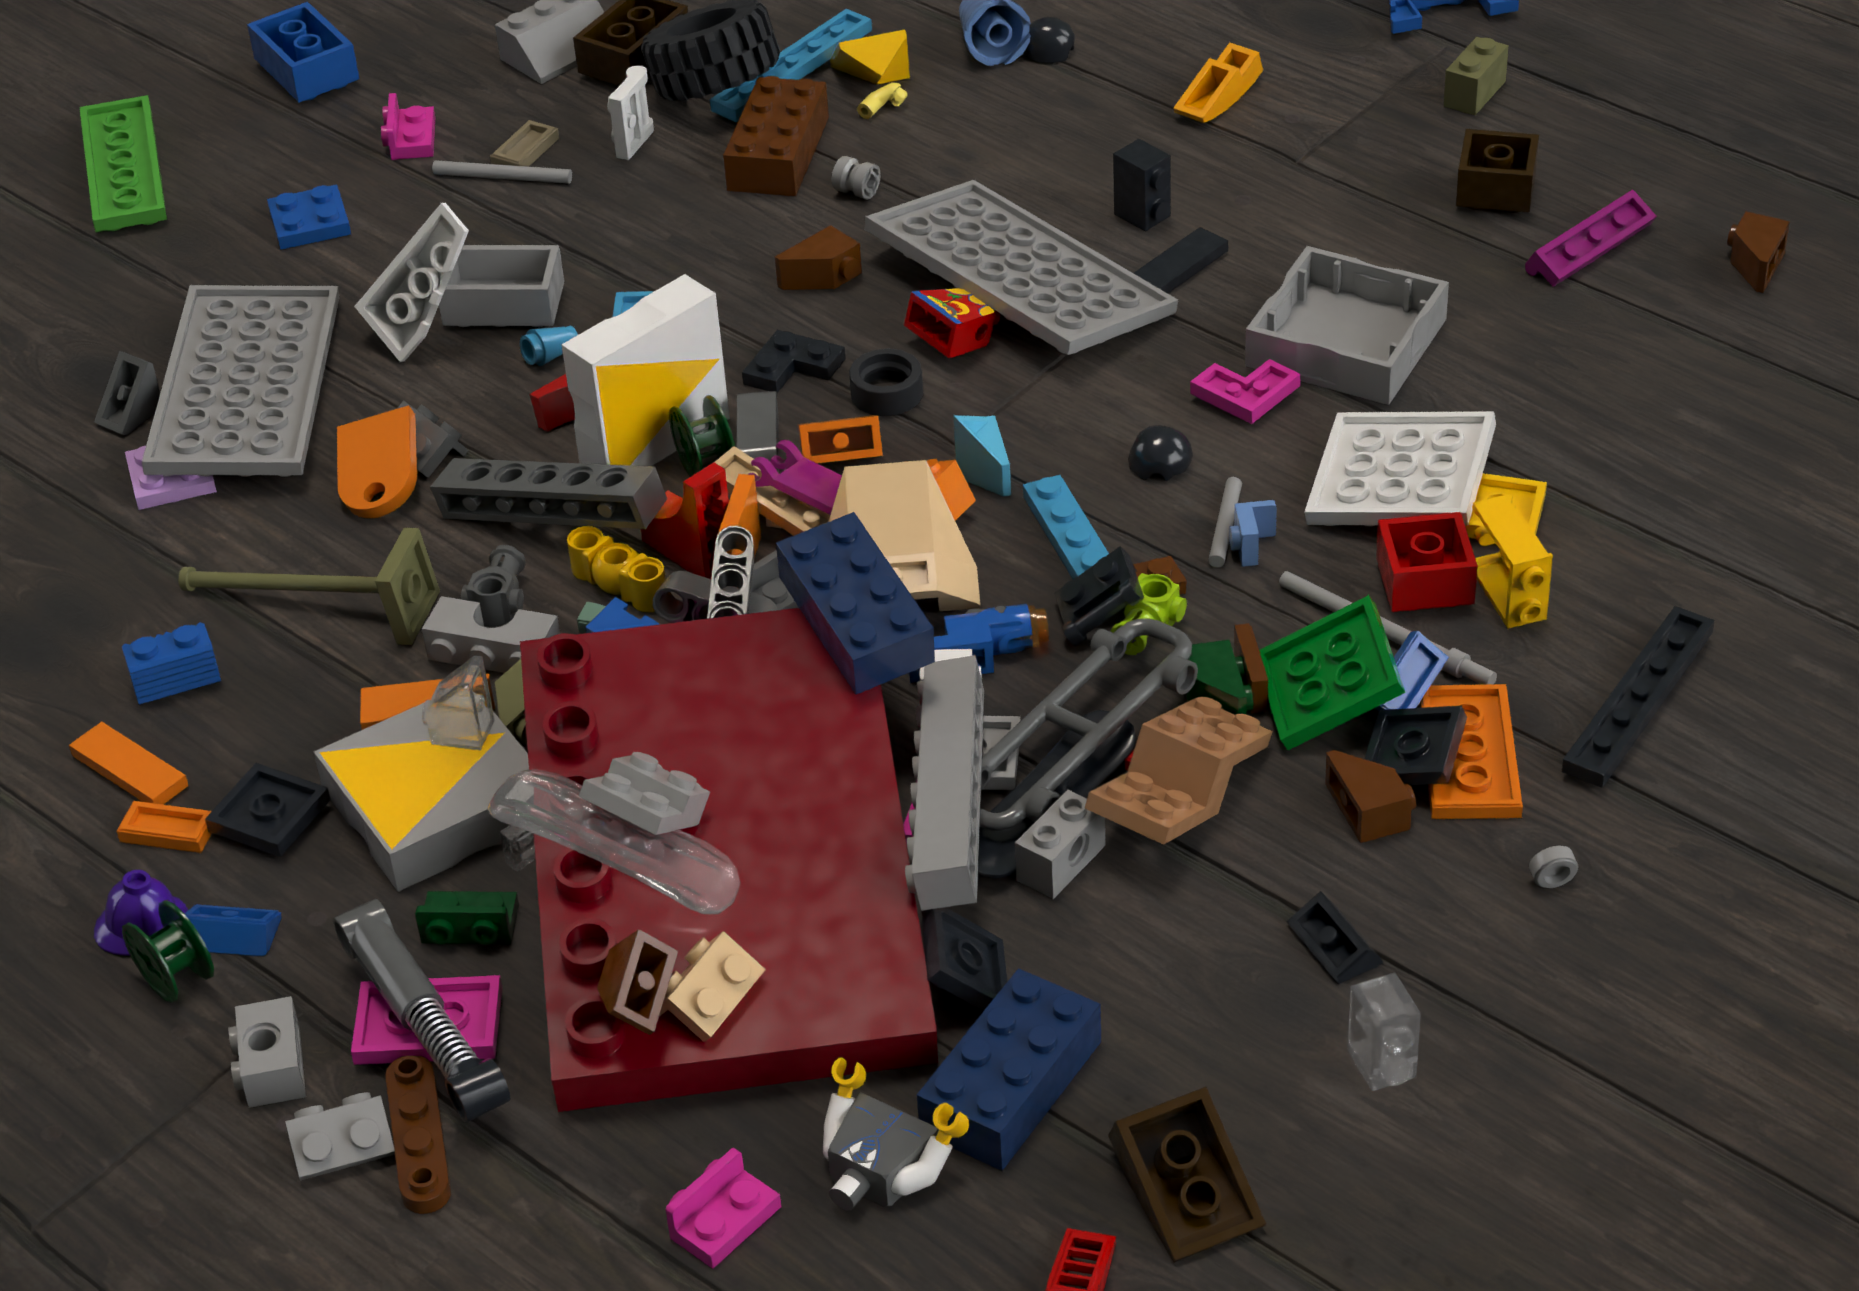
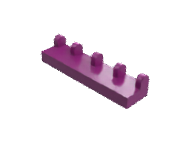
(1591, 238)

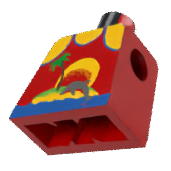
(950, 320)

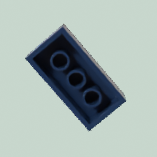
(855, 603)
(1013, 1065)

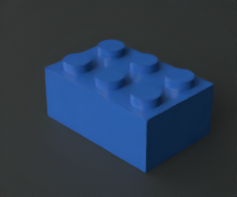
(303, 52)

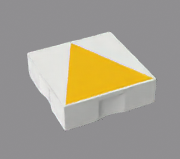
(638, 368)

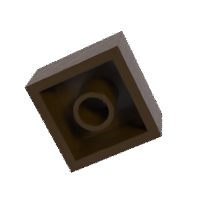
(1497, 170)

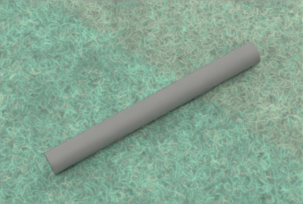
(502, 171)

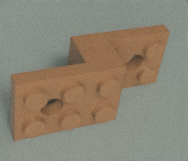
(1179, 769)

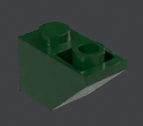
(1220, 677)

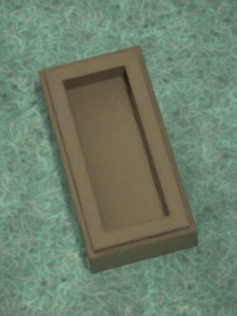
(526, 145)

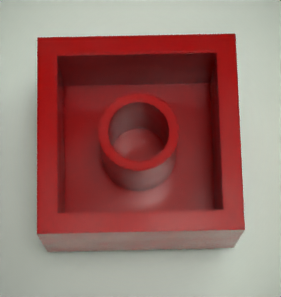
(1426, 562)

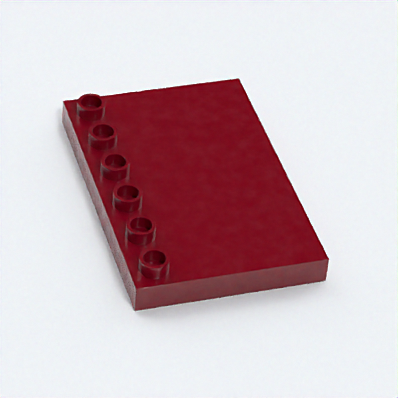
(799, 809)

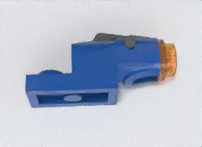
(992, 633)

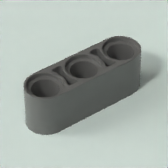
(758, 424)
(731, 571)
(695, 598)

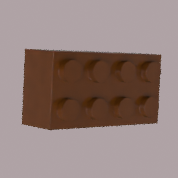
(776, 136)

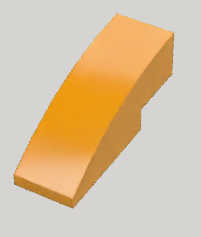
(1220, 83)

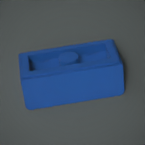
(235, 928)

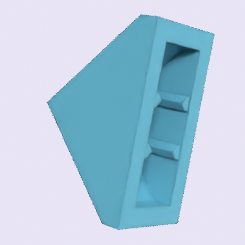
(982, 453)

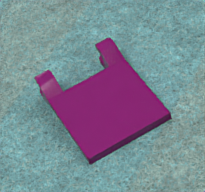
(801, 479)

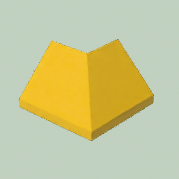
(874, 58)

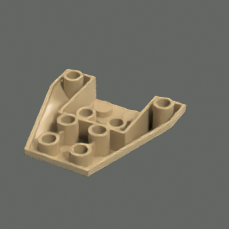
(912, 529)

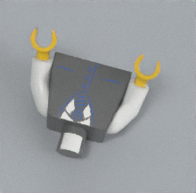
(881, 1149)

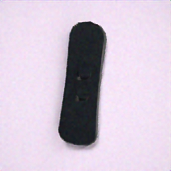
(997, 848)

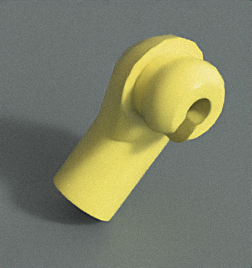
(877, 98)

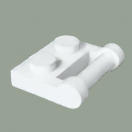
(630, 113)

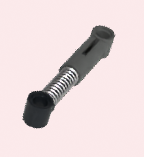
(368, 936)

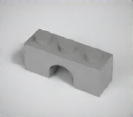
(458, 633)

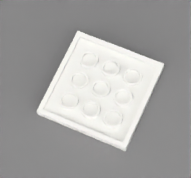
(1400, 466)

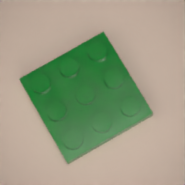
(1330, 672)

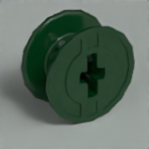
(688, 443)
(168, 951)

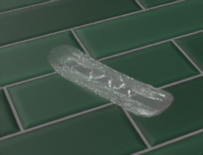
(668, 862)

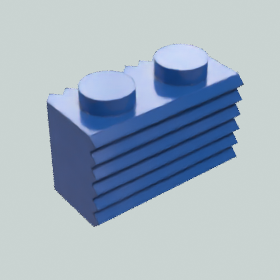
(171, 663)

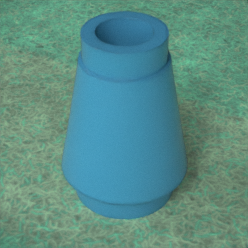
(545, 344)

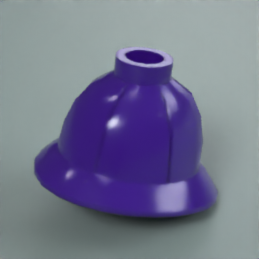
(133, 901)

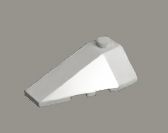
(411, 287)

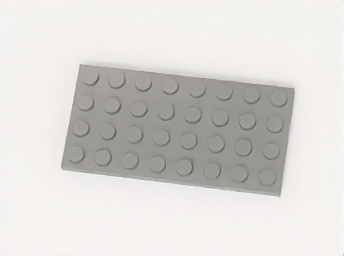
(1021, 266)
(242, 381)

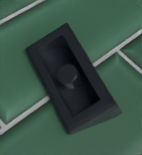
(1333, 939)

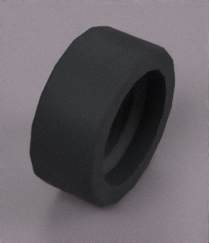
(886, 399)

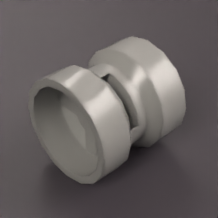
(855, 177)

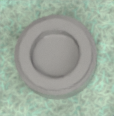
(1553, 866)

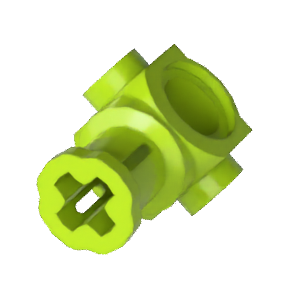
(1159, 603)

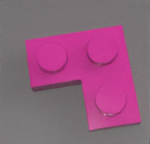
(1248, 396)

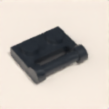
(1098, 595)

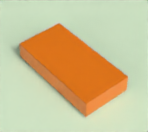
(165, 827)

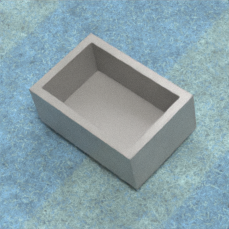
(504, 286)

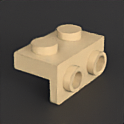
(711, 984)

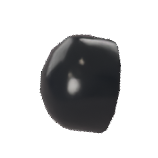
(1050, 40)
(1160, 451)

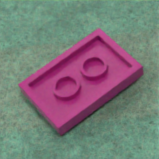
(468, 1001)

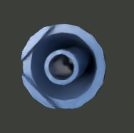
(994, 30)

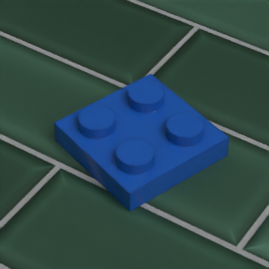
(308, 216)

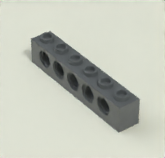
(549, 493)

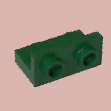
(467, 917)

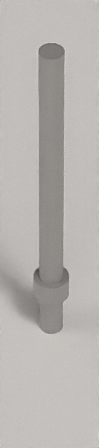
(1458, 663)

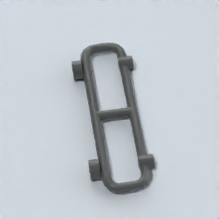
(1173, 672)

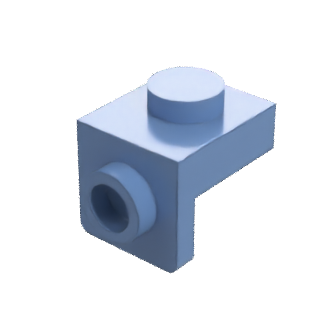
(1252, 522)

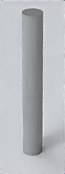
(1225, 519)

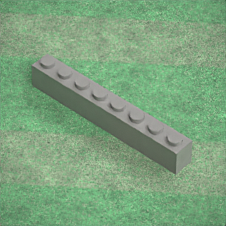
(946, 785)

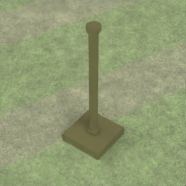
(404, 584)

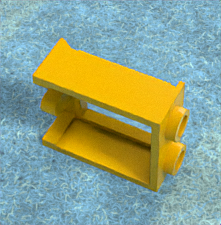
(1521, 572)

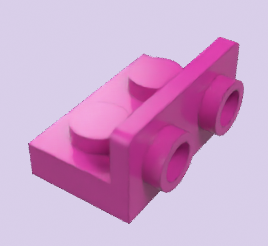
(408, 130)
(720, 1209)

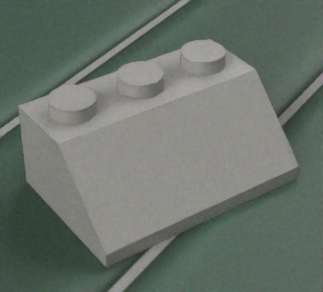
(542, 35)

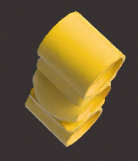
(615, 567)

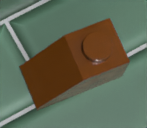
(1758, 247)
(819, 262)
(1369, 795)
(637, 979)

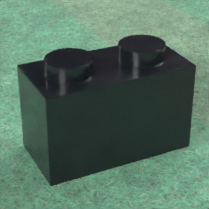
(1142, 184)

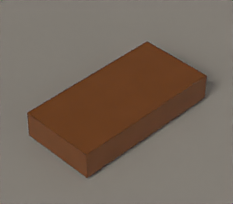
(1255, 674)

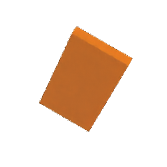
(1485, 767)

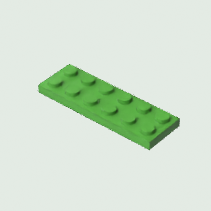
(122, 164)

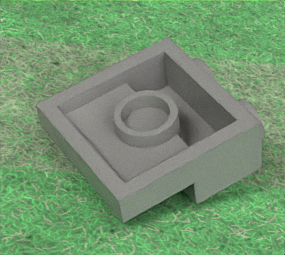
(647, 794)

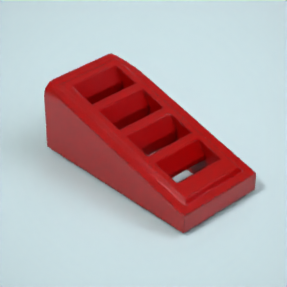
(1067, 1250)

